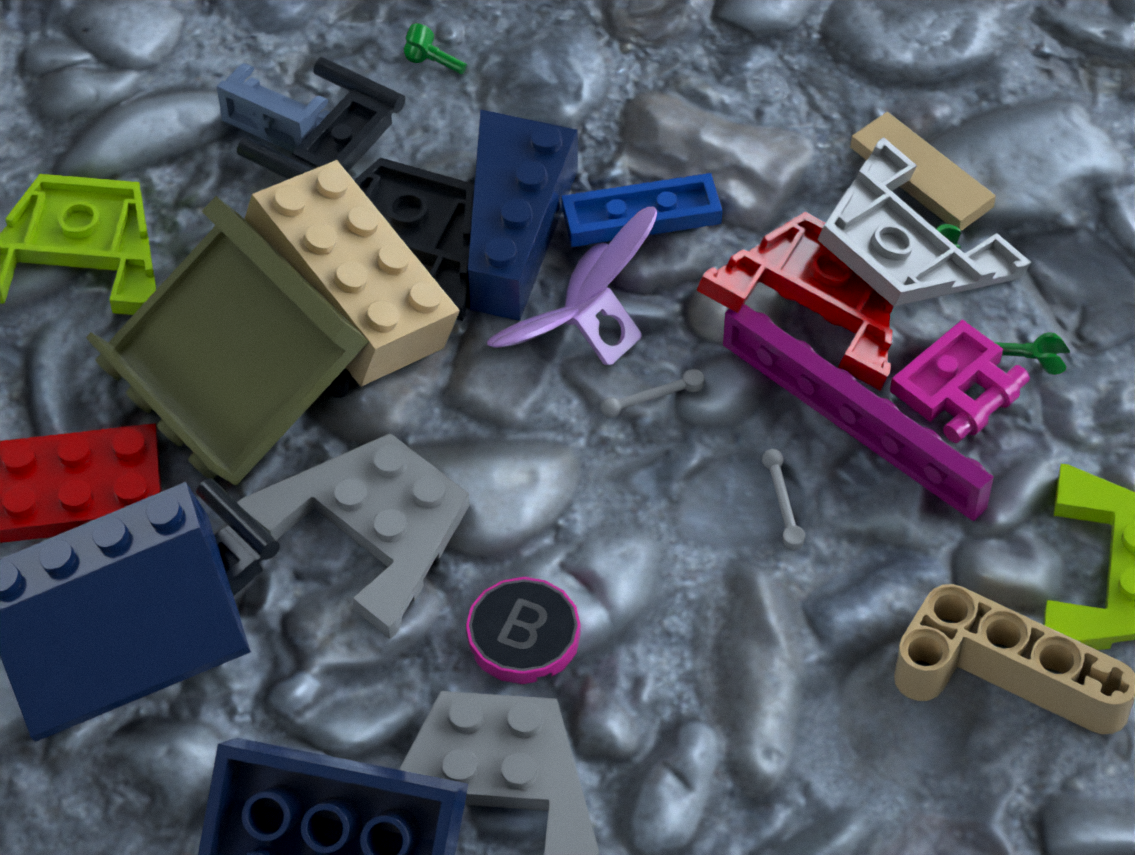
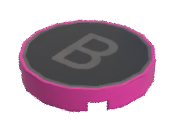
(523, 630)

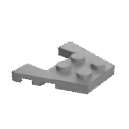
(900, 249)
(385, 503)
(510, 757)

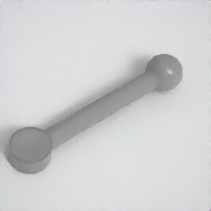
(692, 381)
(793, 535)

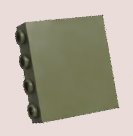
(230, 348)

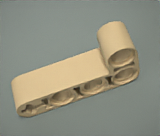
(1098, 704)

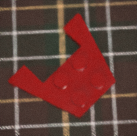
(810, 274)

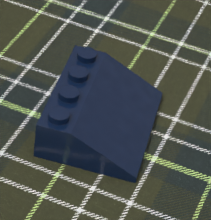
(115, 611)
(319, 804)

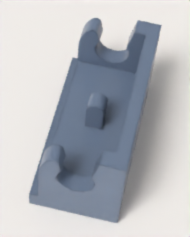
(266, 111)

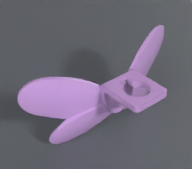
(589, 295)

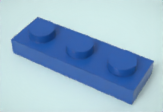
(679, 204)

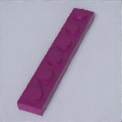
(858, 411)

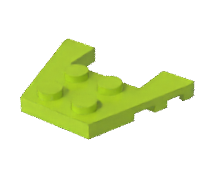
(82, 226)
(1098, 500)

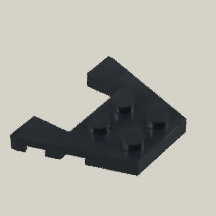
(430, 216)

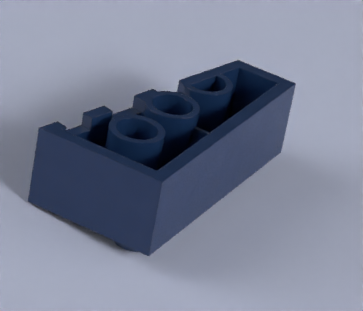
(516, 207)

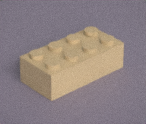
(358, 265)

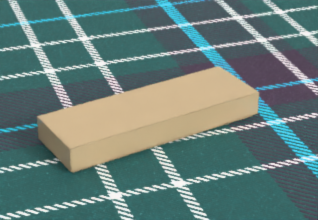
(936, 180)

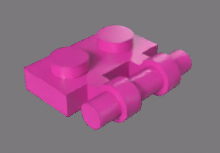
(951, 367)

